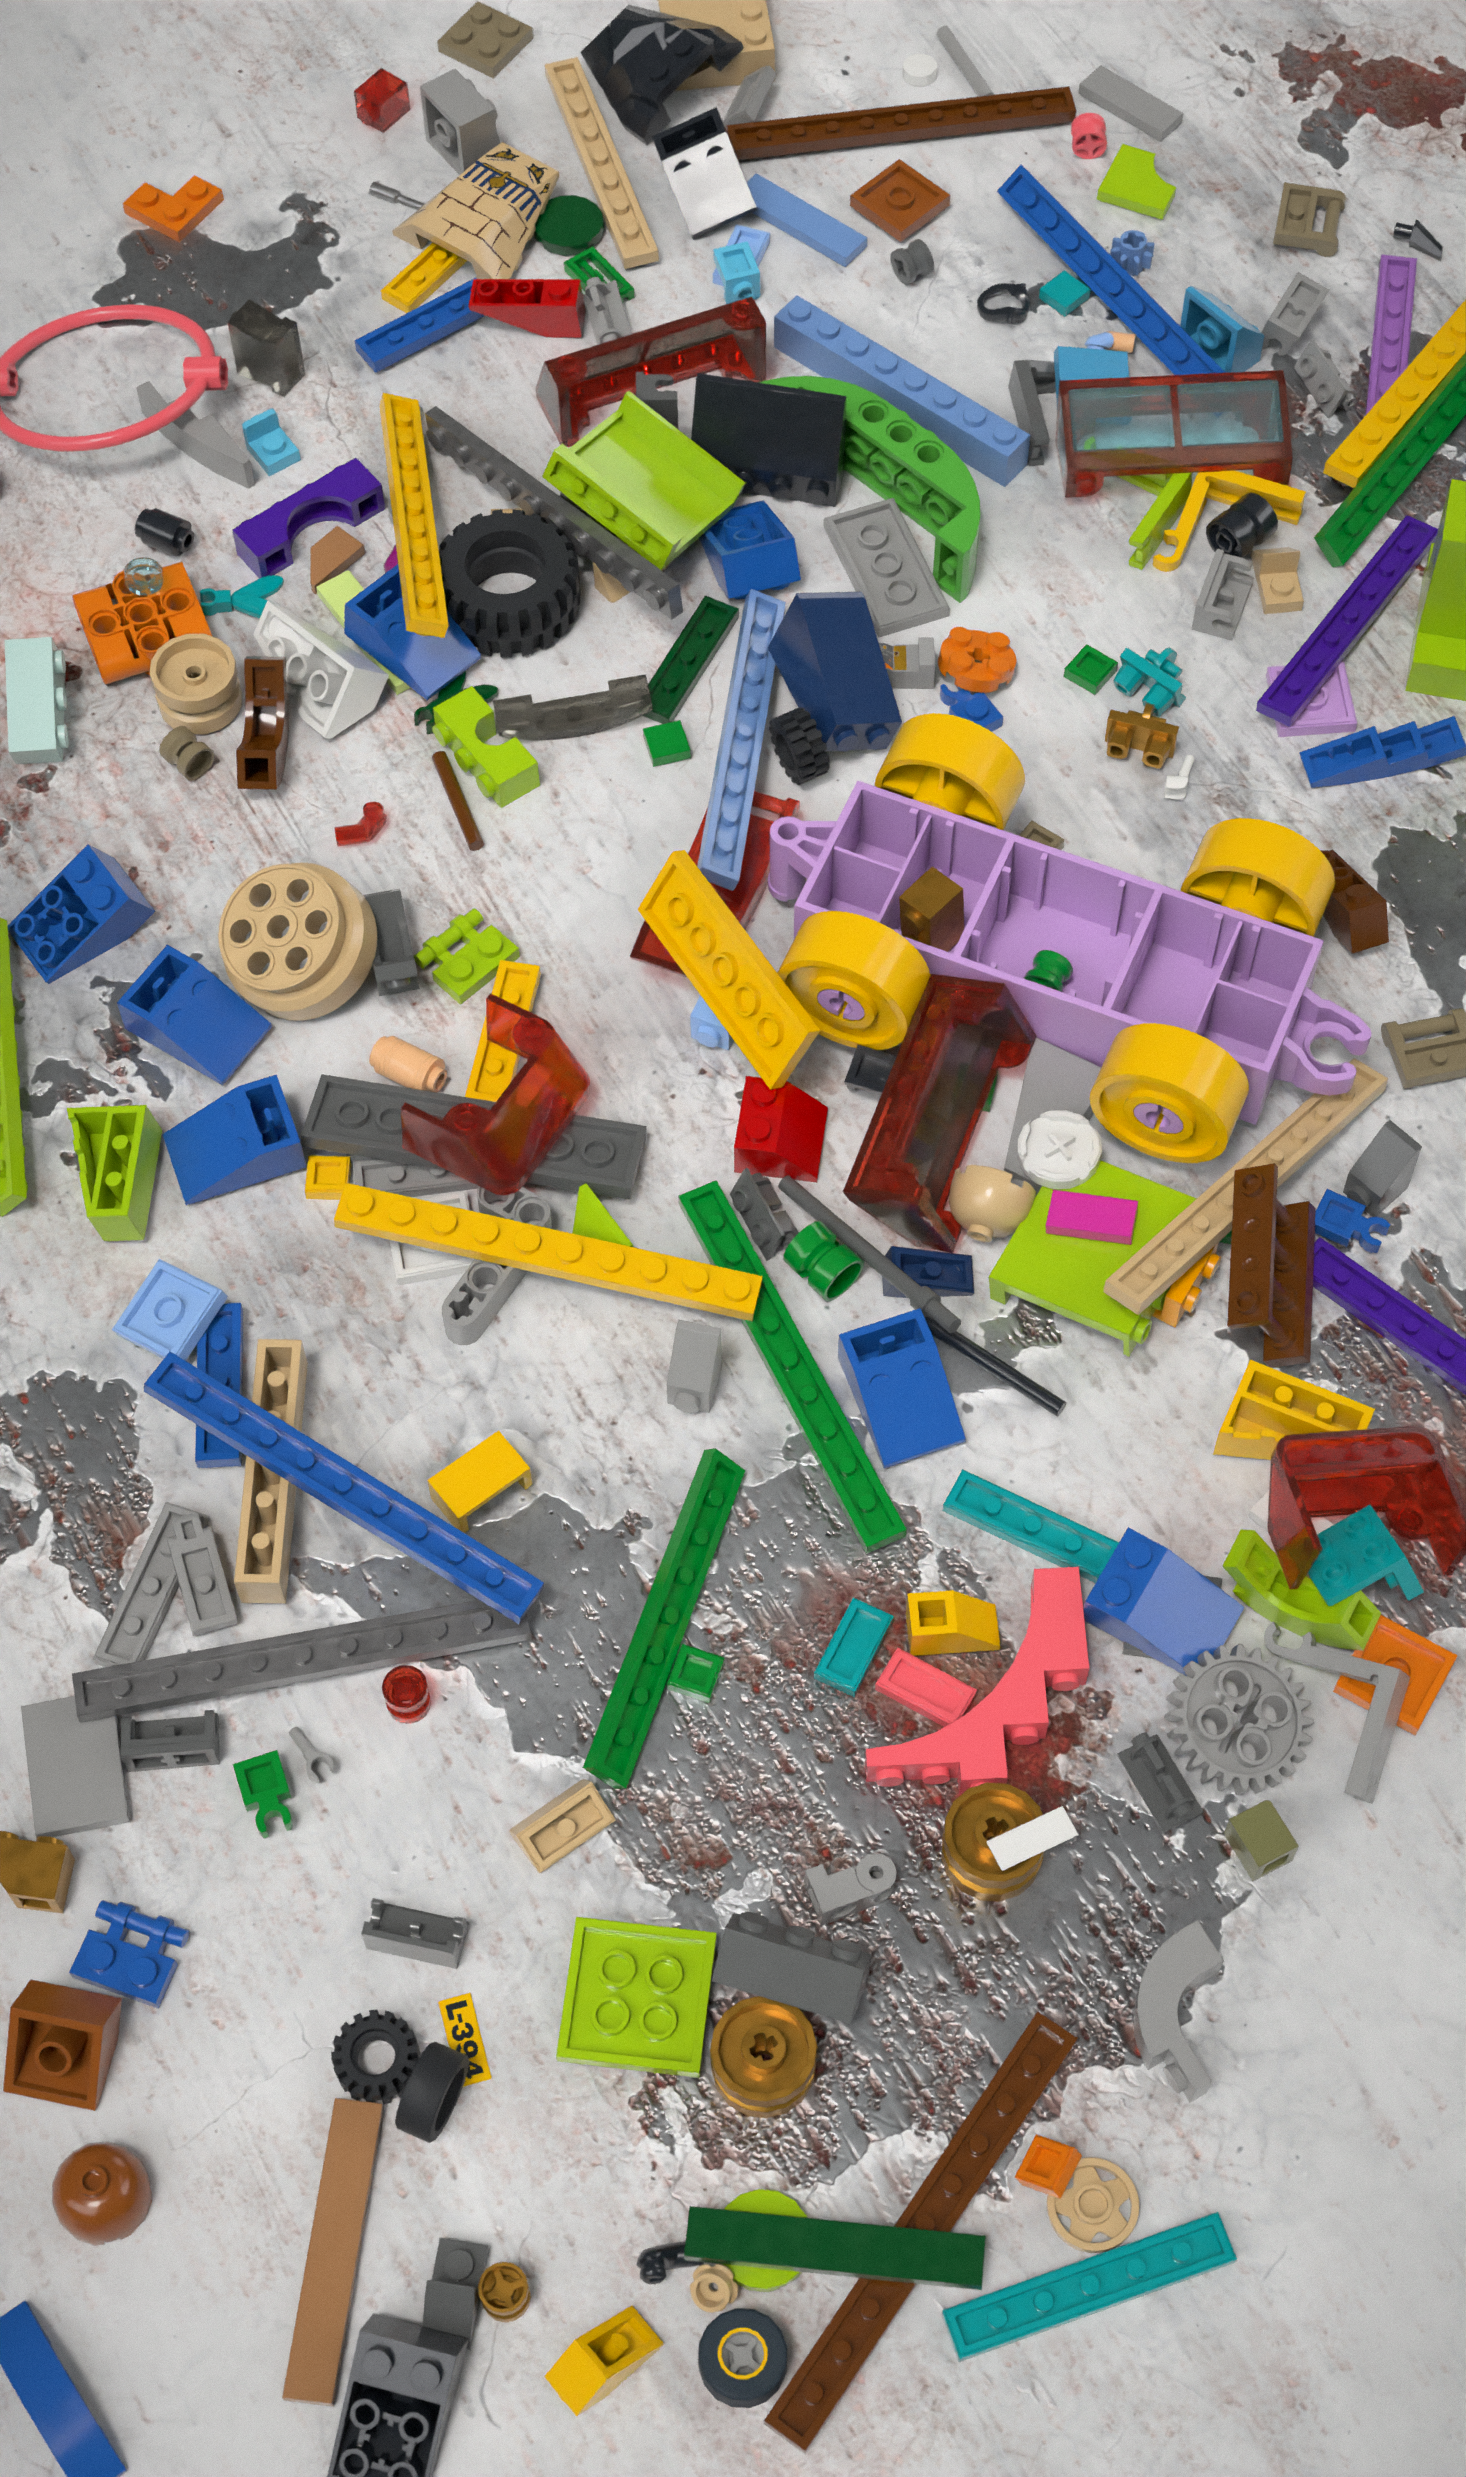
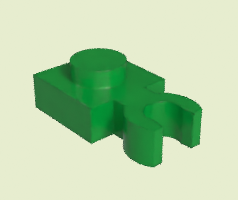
(262, 1787)

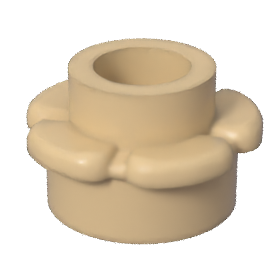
(707, 2298)

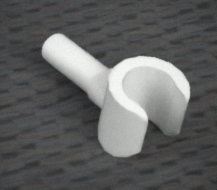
(1176, 785)

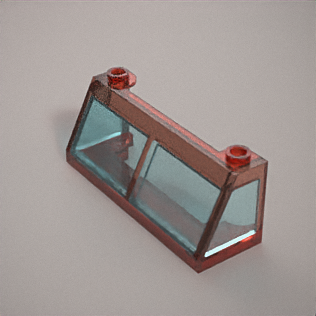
(1172, 427)

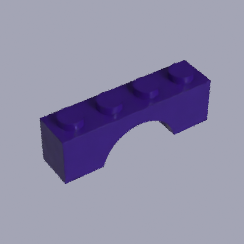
(343, 495)

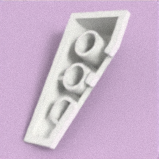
(322, 674)

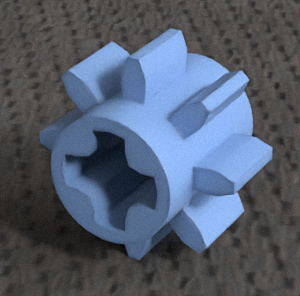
(1133, 251)

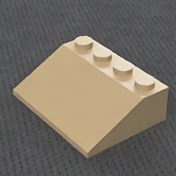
(740, 18)

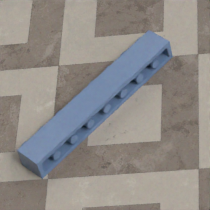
(845, 354)

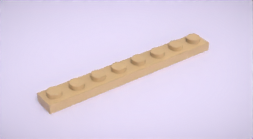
(601, 163)

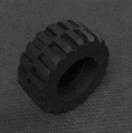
(510, 545)

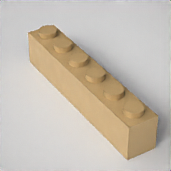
(267, 1497)

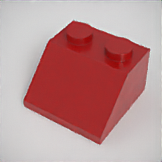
(779, 1131)

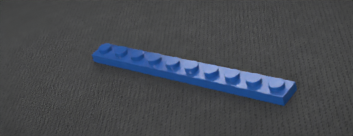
(1105, 276)
(344, 1487)

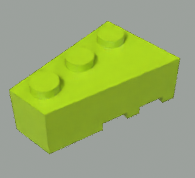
(117, 1166)

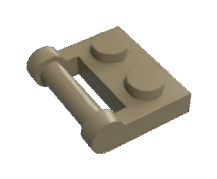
(1297, 218)
(1432, 1058)

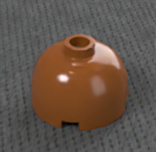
(101, 2193)

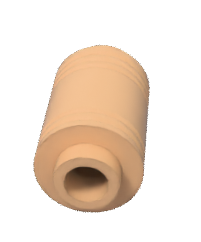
(408, 1064)

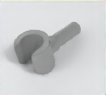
(310, 1754)

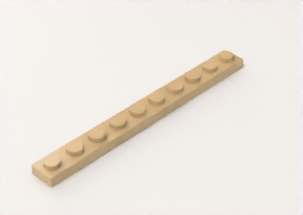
(1210, 1215)

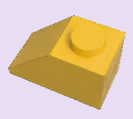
(602, 2359)

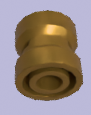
(502, 2282)

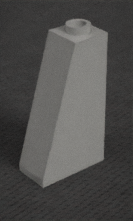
(1051, 1082)

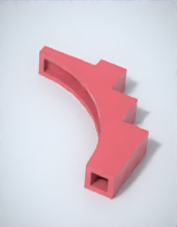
(1016, 1709)

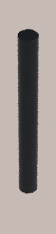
(998, 1368)

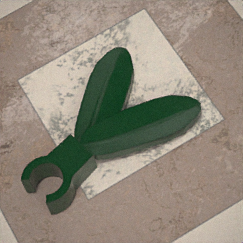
(487, 692)

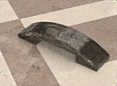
(574, 715)

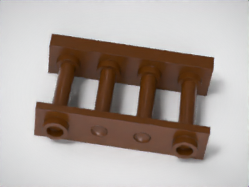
(1272, 1266)

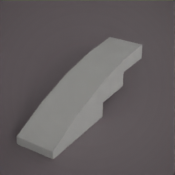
(200, 439)

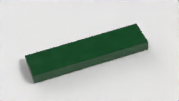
(689, 658)

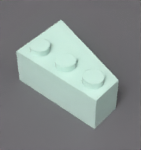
(35, 700)

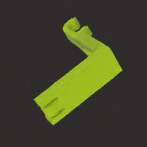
(1172, 496)

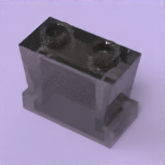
(266, 347)

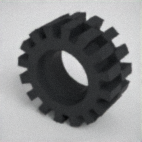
(799, 745)
(360, 2033)

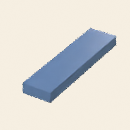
(805, 222)

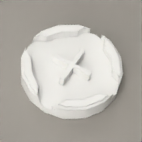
(1059, 1149)

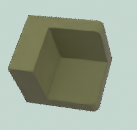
(1260, 1840)

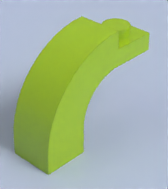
(1299, 1610)

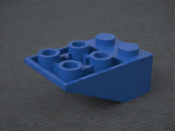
(378, 626)
(80, 915)
(192, 1015)
(235, 1142)
(900, 1387)

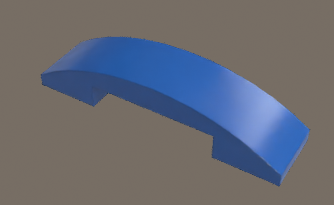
(53, 2398)

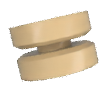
(196, 683)

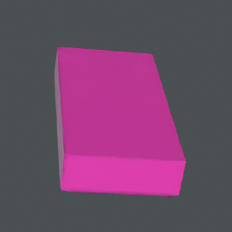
(1092, 1217)

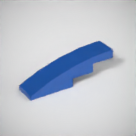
(1384, 754)

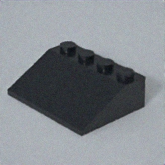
(773, 437)

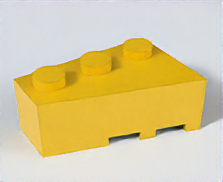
(1279, 1405)

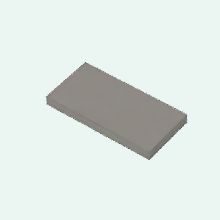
(886, 567)

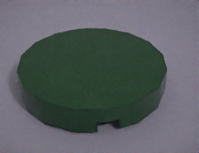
(569, 225)

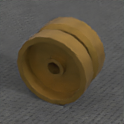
(976, 1818)
(747, 2081)

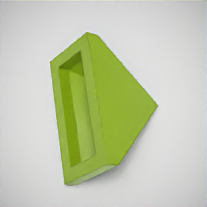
(594, 1220)

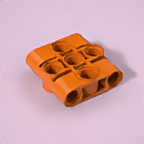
(137, 621)

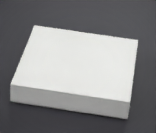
(420, 1263)

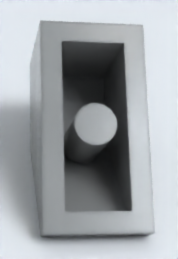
(694, 1367)

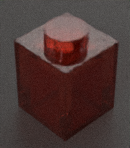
(382, 100)

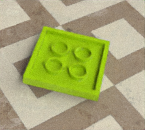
(637, 1997)

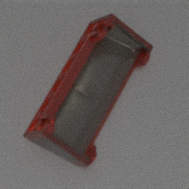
(717, 339)
(934, 1104)

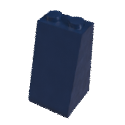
(837, 670)

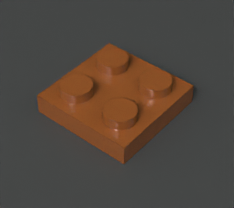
(900, 200)

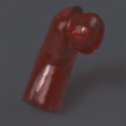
(365, 829)

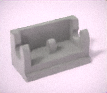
(1294, 312)
(1223, 596)

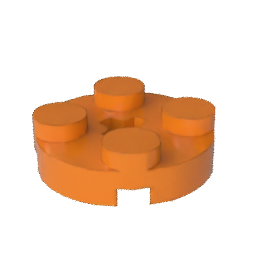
(964, 647)

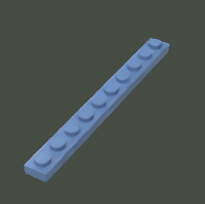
(740, 742)

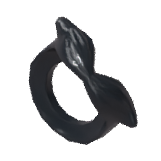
(1008, 314)

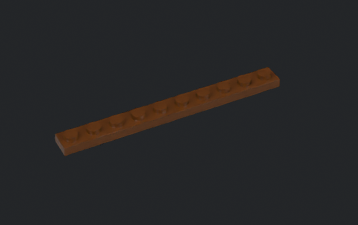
(902, 123)
(936, 2207)

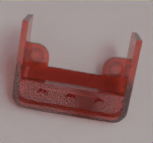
(510, 1140)
(1344, 1472)

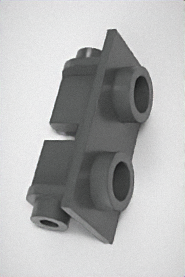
(754, 1200)
(1159, 1782)

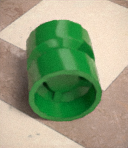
(828, 1266)

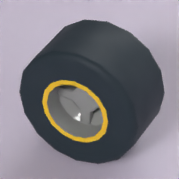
(750, 2341)

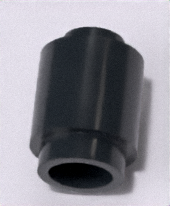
(164, 531)

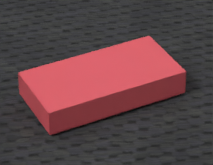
(925, 1688)

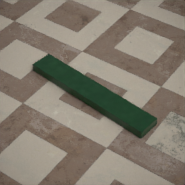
(835, 2248)

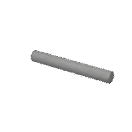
(963, 62)

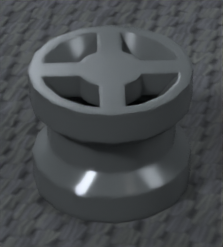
(912, 261)

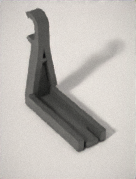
(1025, 383)

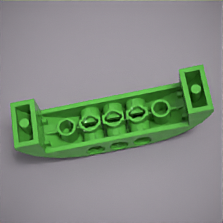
(915, 469)

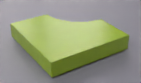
(1135, 184)

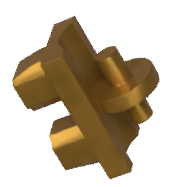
(1141, 733)

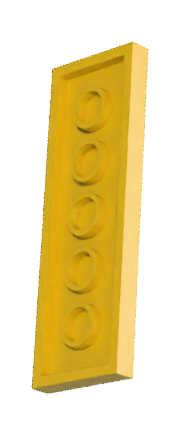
(728, 970)

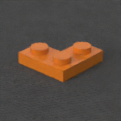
(174, 214)

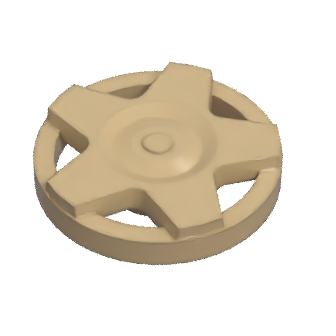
(1095, 2207)

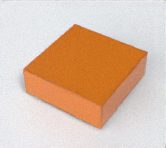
(1048, 2166)

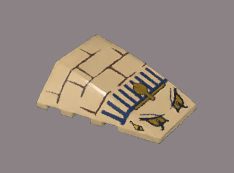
(486, 212)

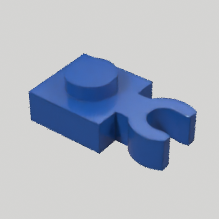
(972, 707)
(1342, 1219)

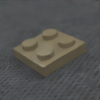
(485, 39)

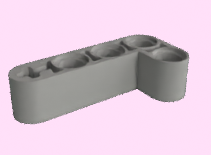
(487, 1302)

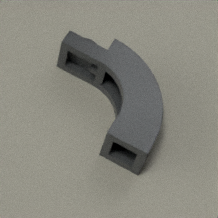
(394, 958)

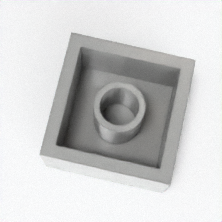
(458, 120)

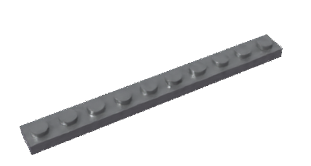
(532, 496)
(292, 1658)

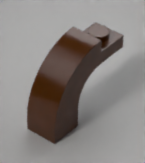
(266, 729)

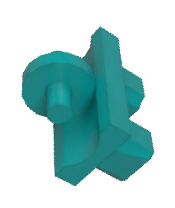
(1163, 688)

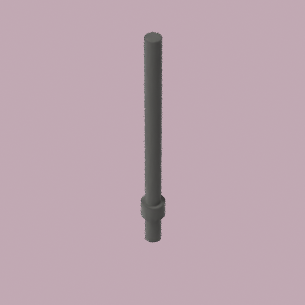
(919, 1296)

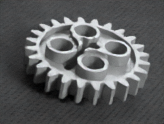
(1273, 1742)

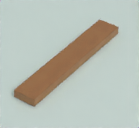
(333, 2253)

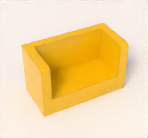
(477, 1479)

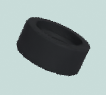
(432, 2092)

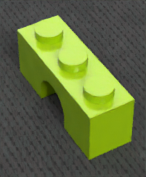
(500, 770)

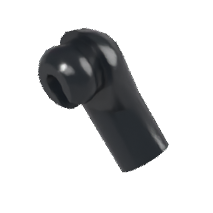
(657, 2259)

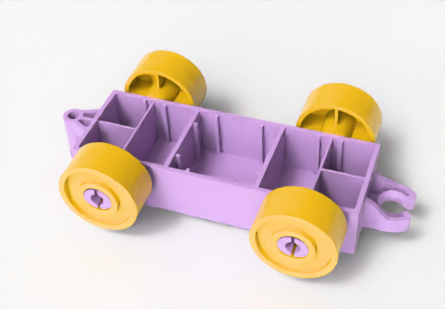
(1170, 991)

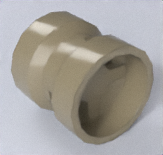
(182, 749)

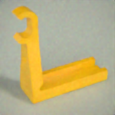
(1226, 488)

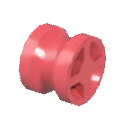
(1088, 135)

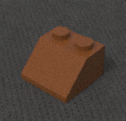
(61, 2044)

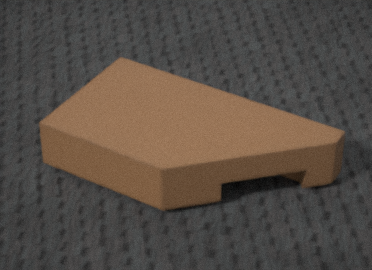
(333, 556)

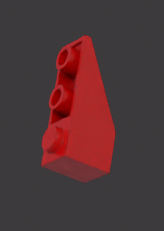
(534, 305)

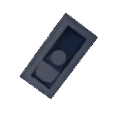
(941, 1271)

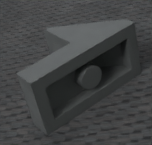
(453, 2292)

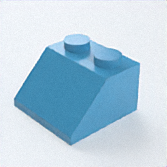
(1221, 331)

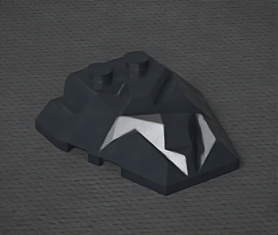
(647, 57)

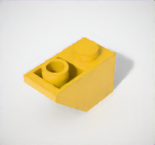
(950, 1623)

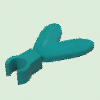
(247, 599)

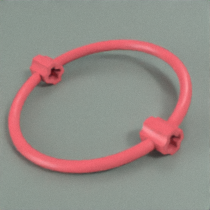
(199, 375)

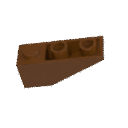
(1355, 908)

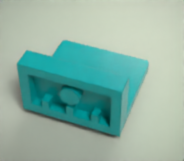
(1359, 1554)

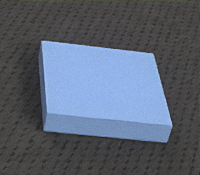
(170, 1311)

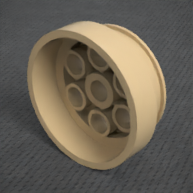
(336, 956)

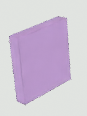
(1327, 712)

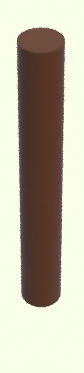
(457, 801)

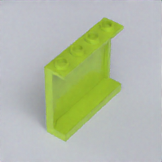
(645, 481)
(1072, 1271)

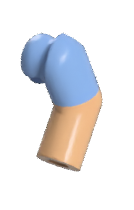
(1111, 341)

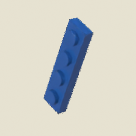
(417, 328)
(221, 1358)

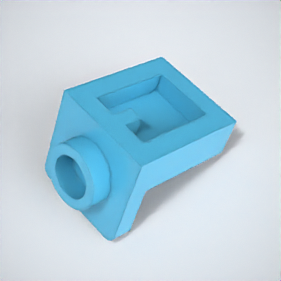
(737, 271)
(269, 443)

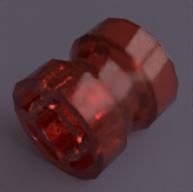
(402, 1685)

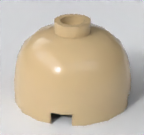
(988, 1202)

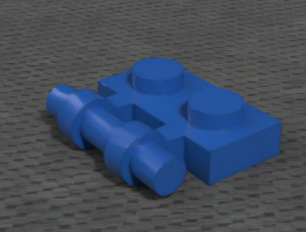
(126, 1968)

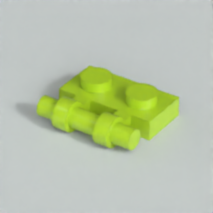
(474, 963)

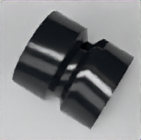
(1242, 526)

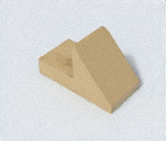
(1278, 579)

